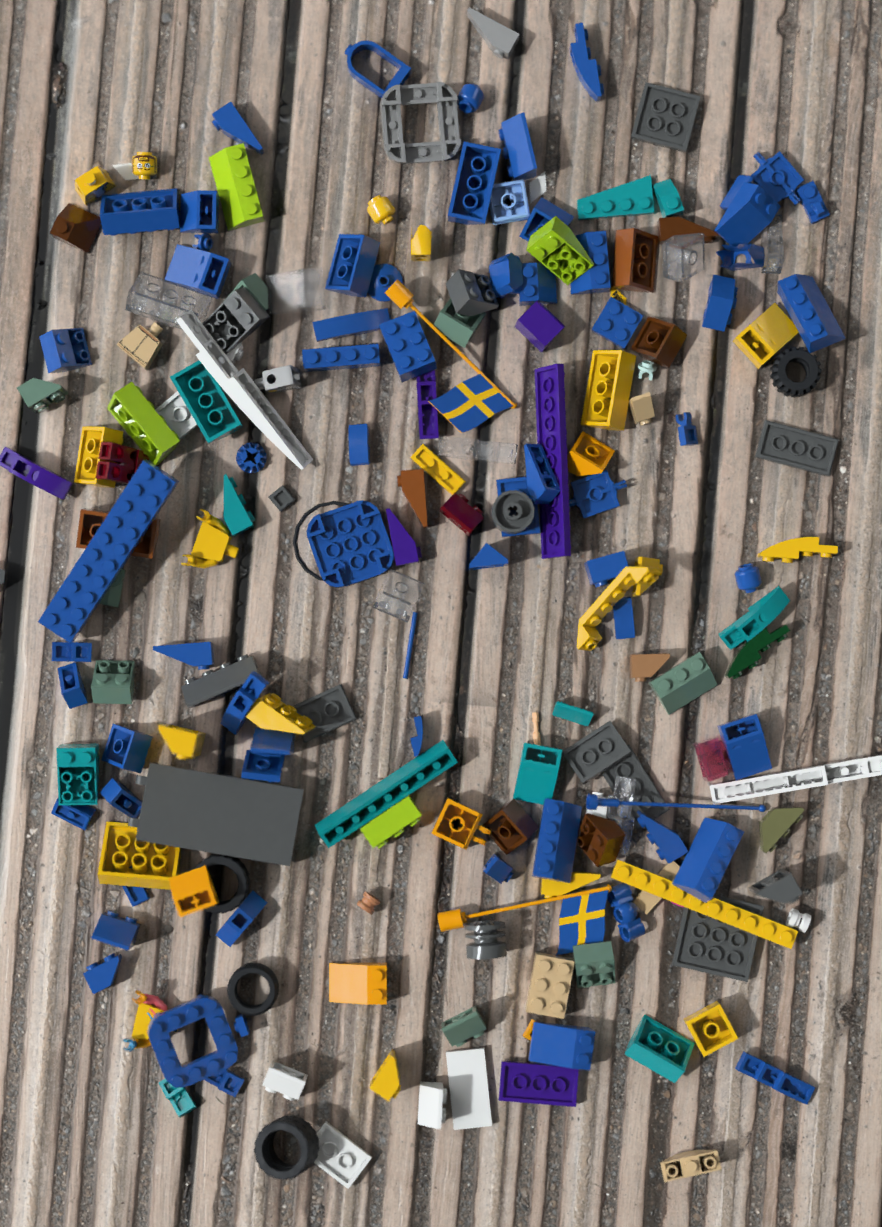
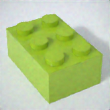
(391, 822)

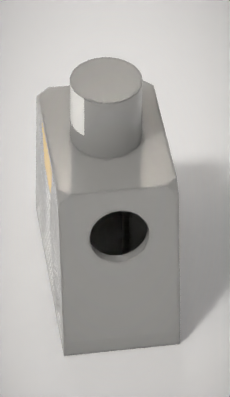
(286, 379)

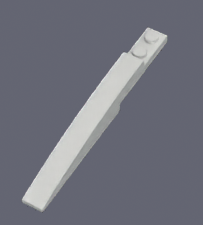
(243, 391)
(796, 779)

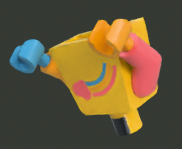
(147, 1007)

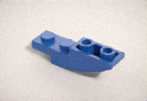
(586, 70)
(243, 701)

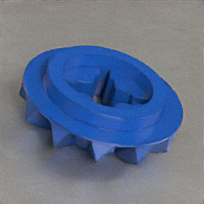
(260, 458)

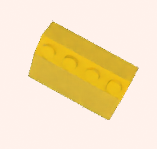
(151, 862)

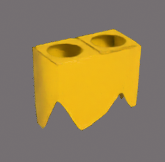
(421, 244)

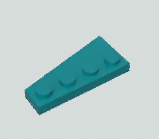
(621, 201)

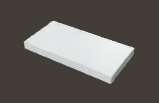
(468, 1088)

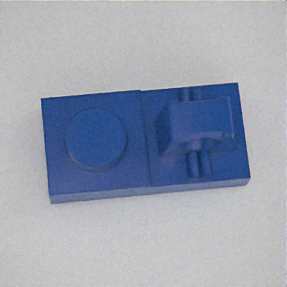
(812, 202)

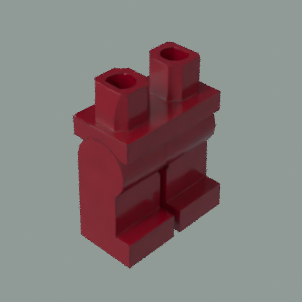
(127, 458)

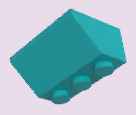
(659, 1049)

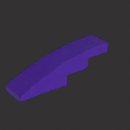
(426, 412)

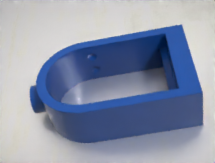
(399, 78)

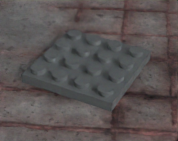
(716, 946)

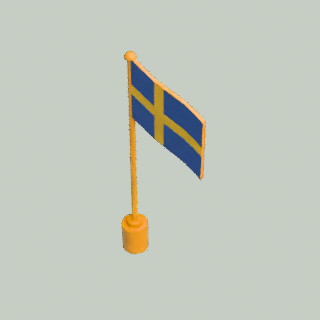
(472, 399)
(579, 918)

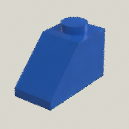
(72, 685)
(122, 798)
(498, 869)

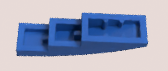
(350, 324)
(775, 1078)

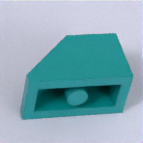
(668, 199)

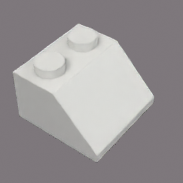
(285, 1081)

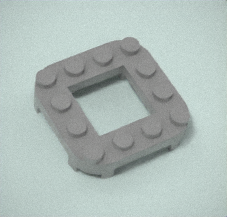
(447, 120)

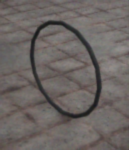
(297, 529)

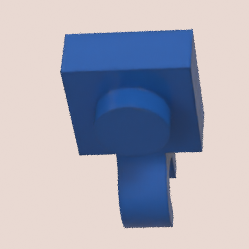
(686, 431)

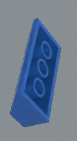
(473, 184)
(140, 211)
(809, 312)
(557, 841)
(707, 858)

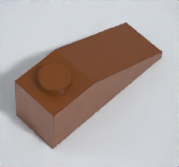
(414, 490)

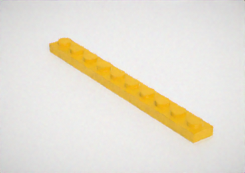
(713, 908)

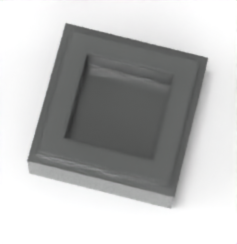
(281, 498)

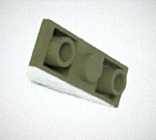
(776, 825)

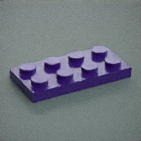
(538, 1083)

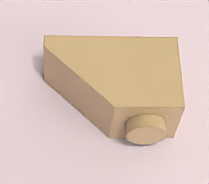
(642, 409)

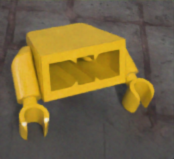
(211, 543)

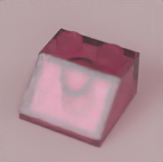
(711, 759)

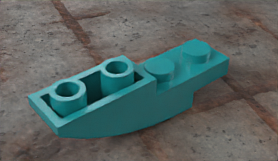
(755, 620)

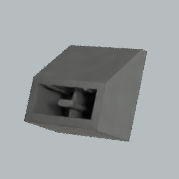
(471, 293)

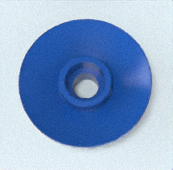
(378, 290)

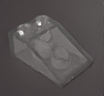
(296, 291)

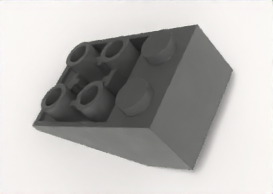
(235, 319)

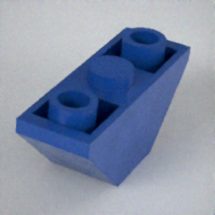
(241, 918)

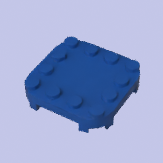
(350, 544)

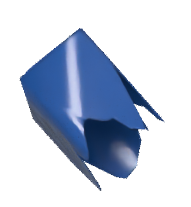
(728, 256)

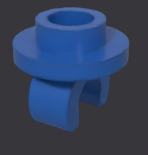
(205, 242)

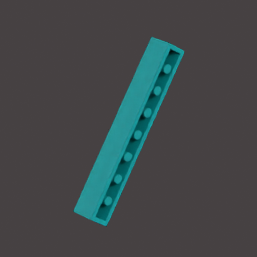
(385, 793)

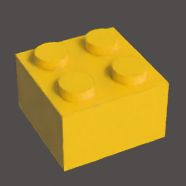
(710, 1028)

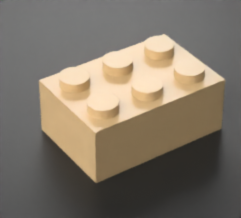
(549, 985)

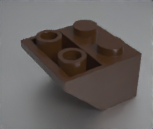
(600, 839)

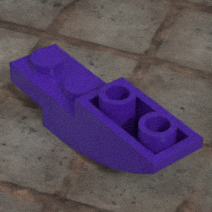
(34, 473)

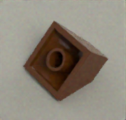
(76, 227)

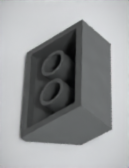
(778, 887)

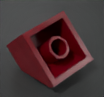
(461, 513)

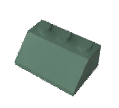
(683, 683)

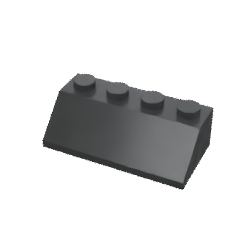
(219, 682)

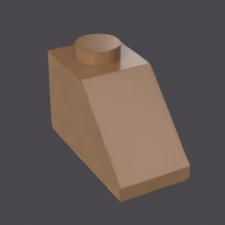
(646, 665)

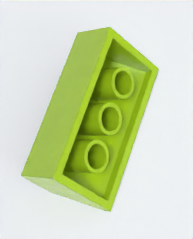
(236, 187)
(143, 423)

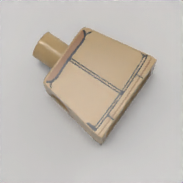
(142, 344)

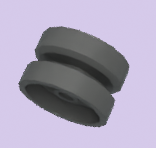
(515, 501)

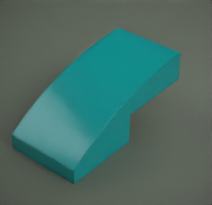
(179, 1098)

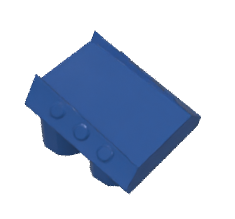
(506, 275)

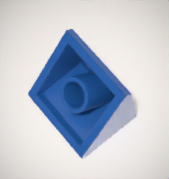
(488, 558)

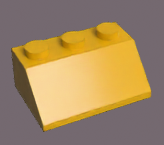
(89, 453)

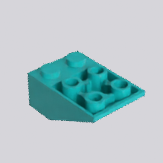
(537, 773)
(78, 774)

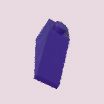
(403, 544)

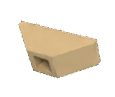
(690, 1164)

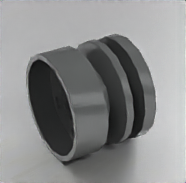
(485, 939)

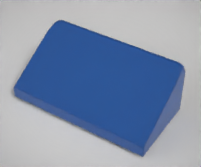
(734, 190)
(75, 814)

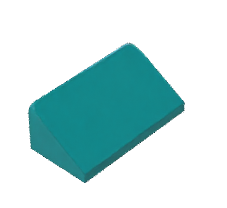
(572, 713)

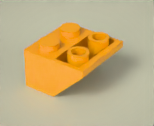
(193, 891)

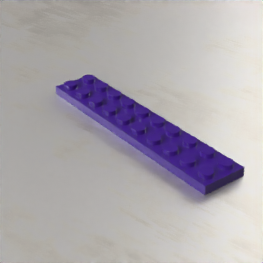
(552, 436)

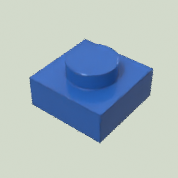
(241, 1025)

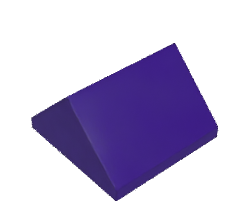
(539, 326)

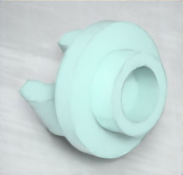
(646, 366)

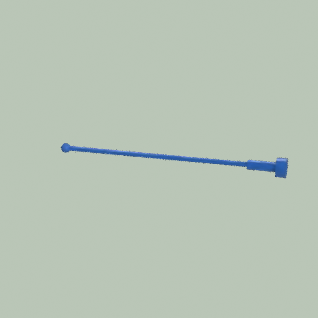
(593, 801)

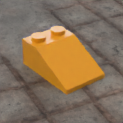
(358, 983)

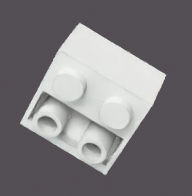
(430, 1110)

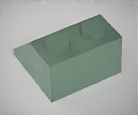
(457, 326)
(463, 1027)

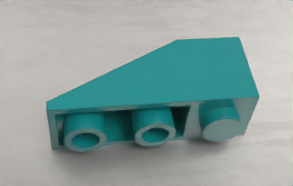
(235, 514)

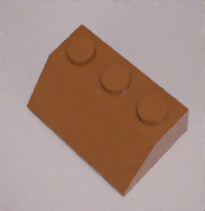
(634, 260)

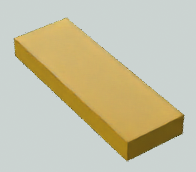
(437, 469)

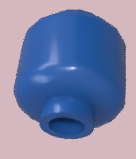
(470, 98)
(748, 578)

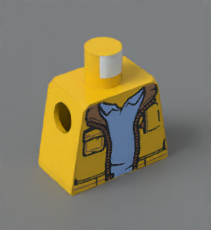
(93, 184)

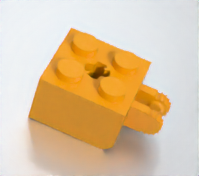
(468, 818)

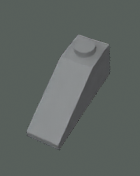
(497, 36)

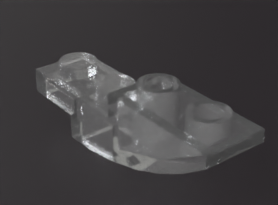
(477, 450)
(623, 791)

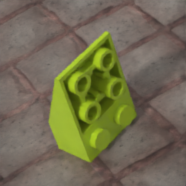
(559, 250)

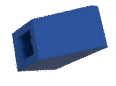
(104, 974)

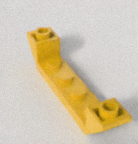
(588, 636)

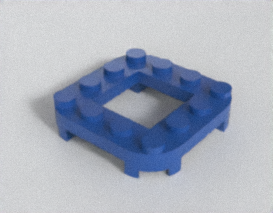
(181, 1016)

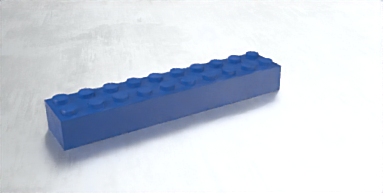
(108, 551)

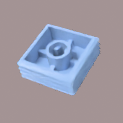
(515, 192)

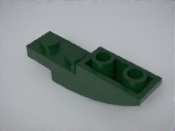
(748, 653)

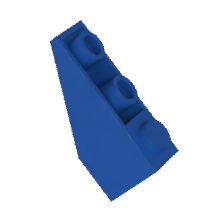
(668, 841)

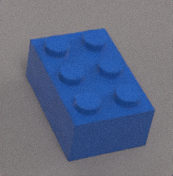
(408, 346)

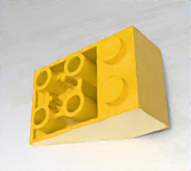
(766, 335)
(273, 714)

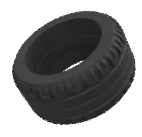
(238, 1003)

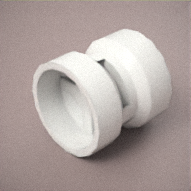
(798, 920)

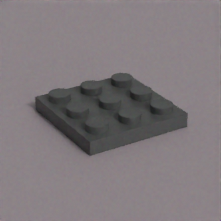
(665, 117)

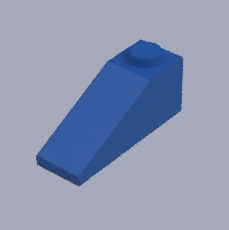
(234, 126)
(540, 477)
(192, 653)

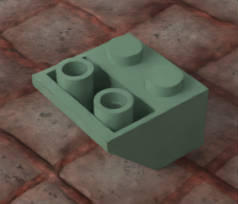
(41, 393)
(113, 682)
(594, 964)

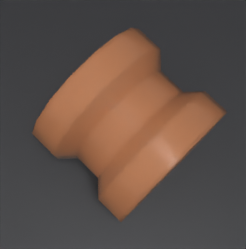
(368, 902)

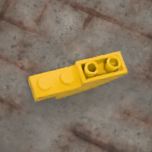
(790, 550)

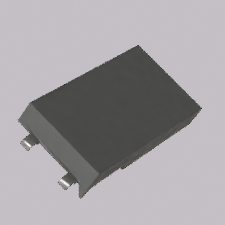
(218, 814)

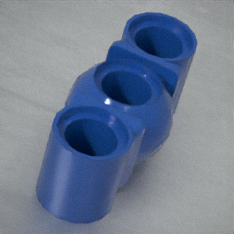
(625, 912)

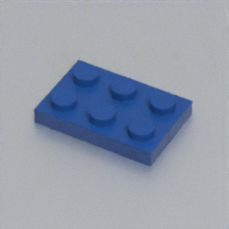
(519, 484)

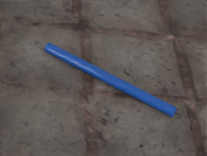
(410, 645)

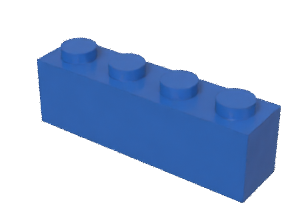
(341, 357)

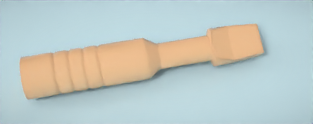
(536, 735)

